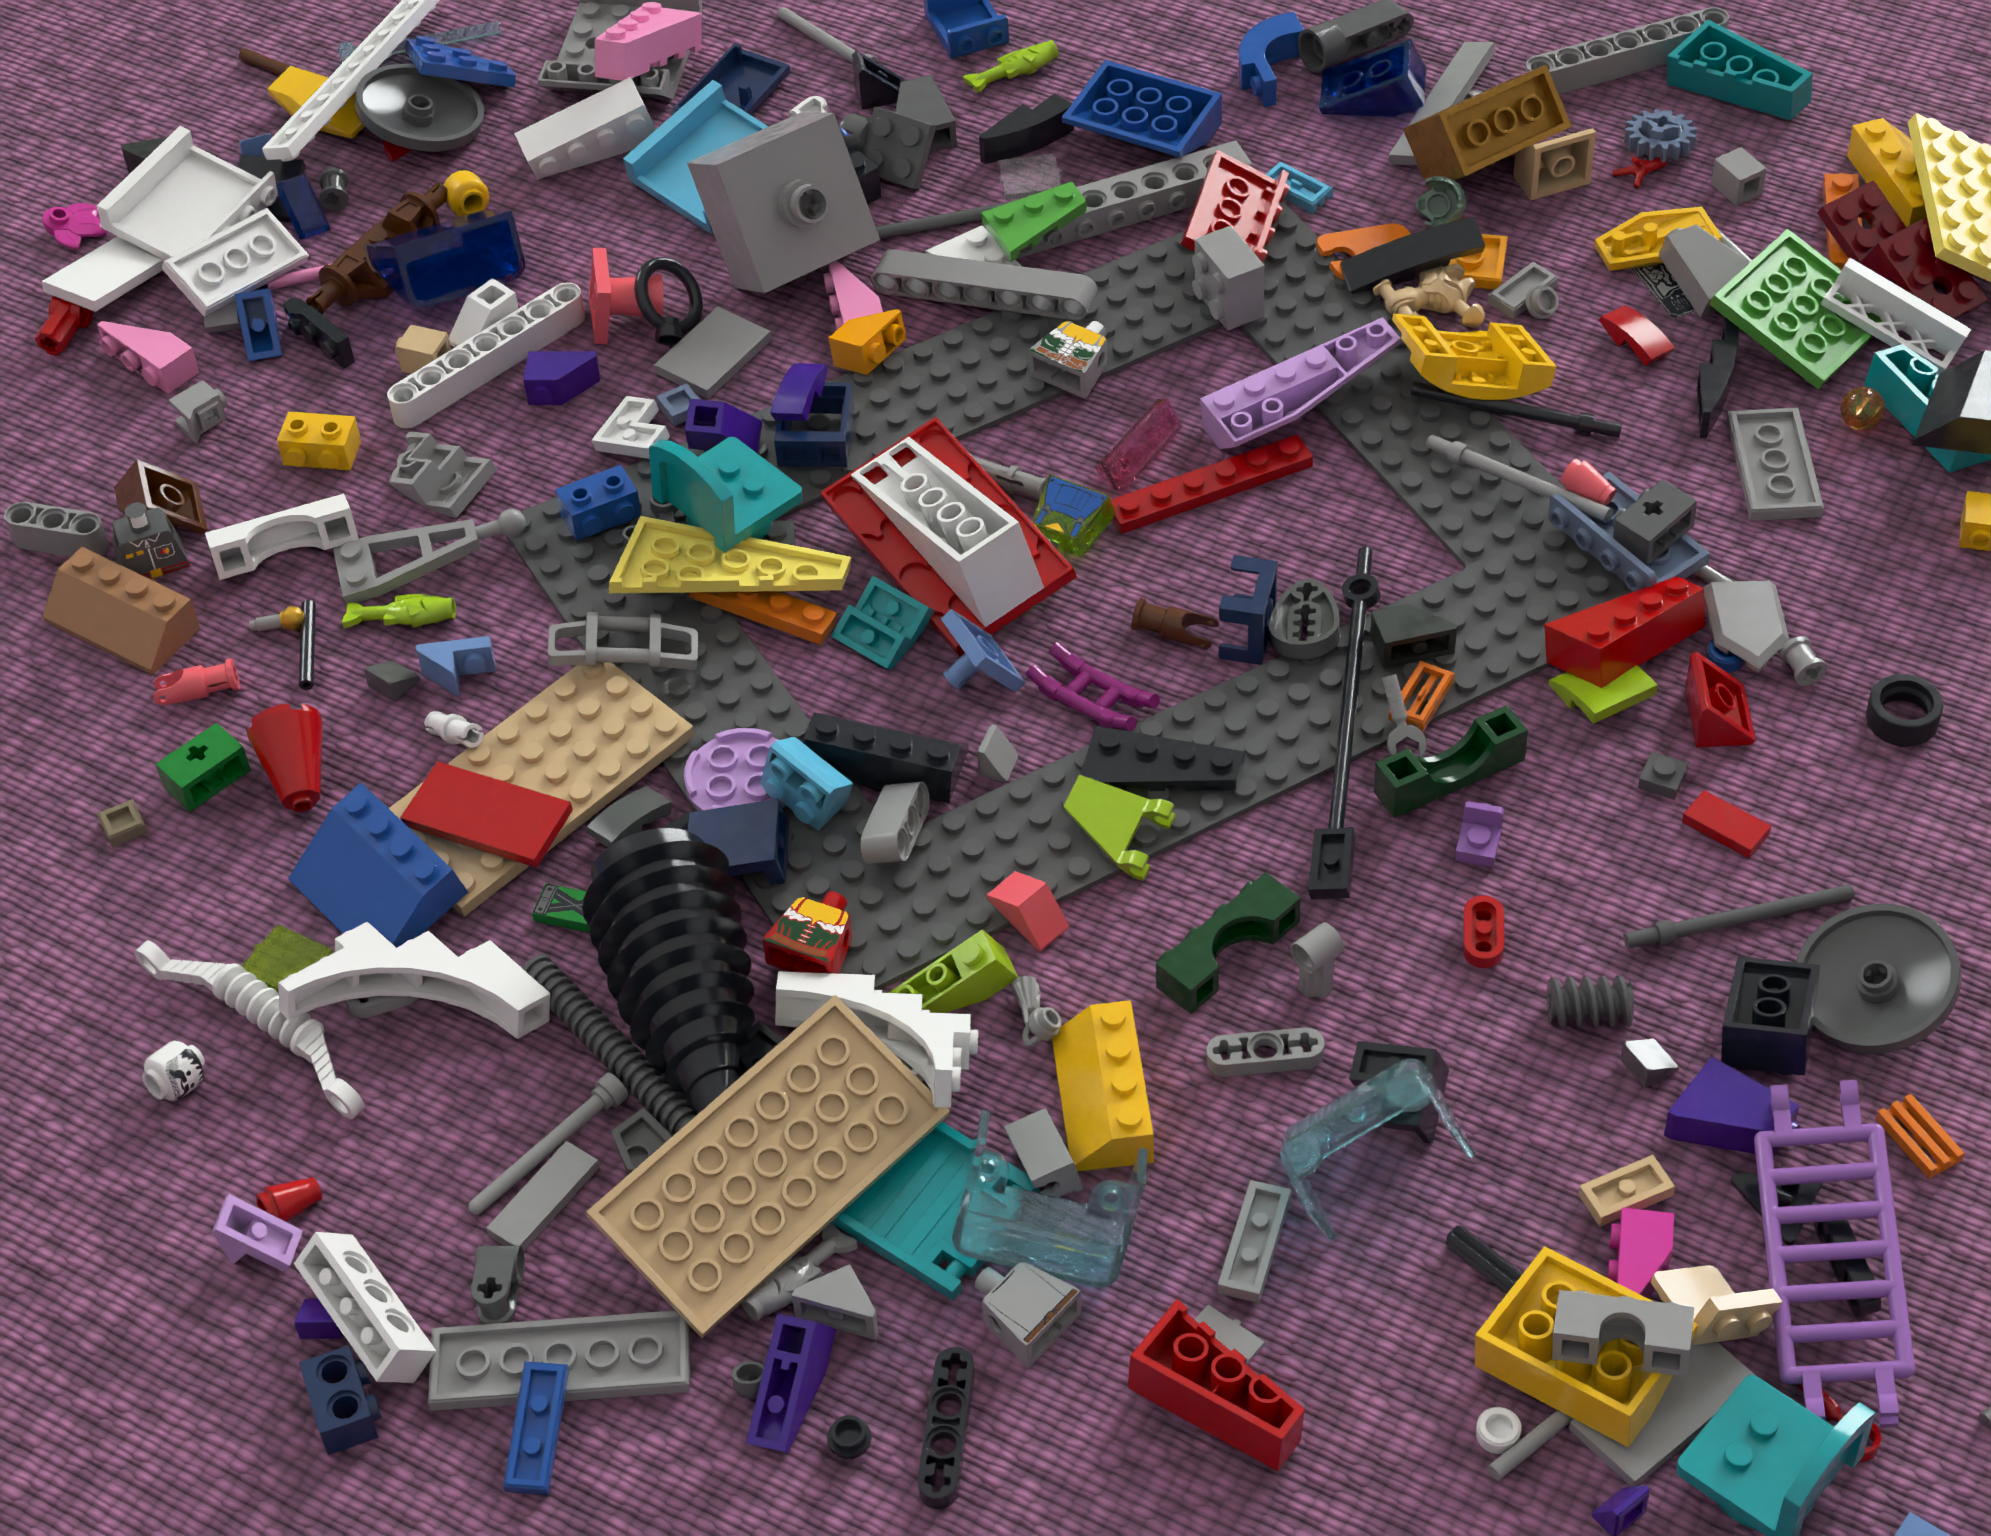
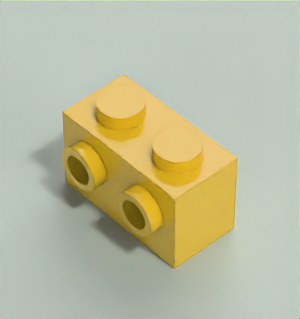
(319, 440)

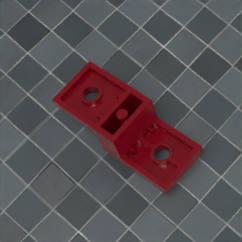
(1898, 251)

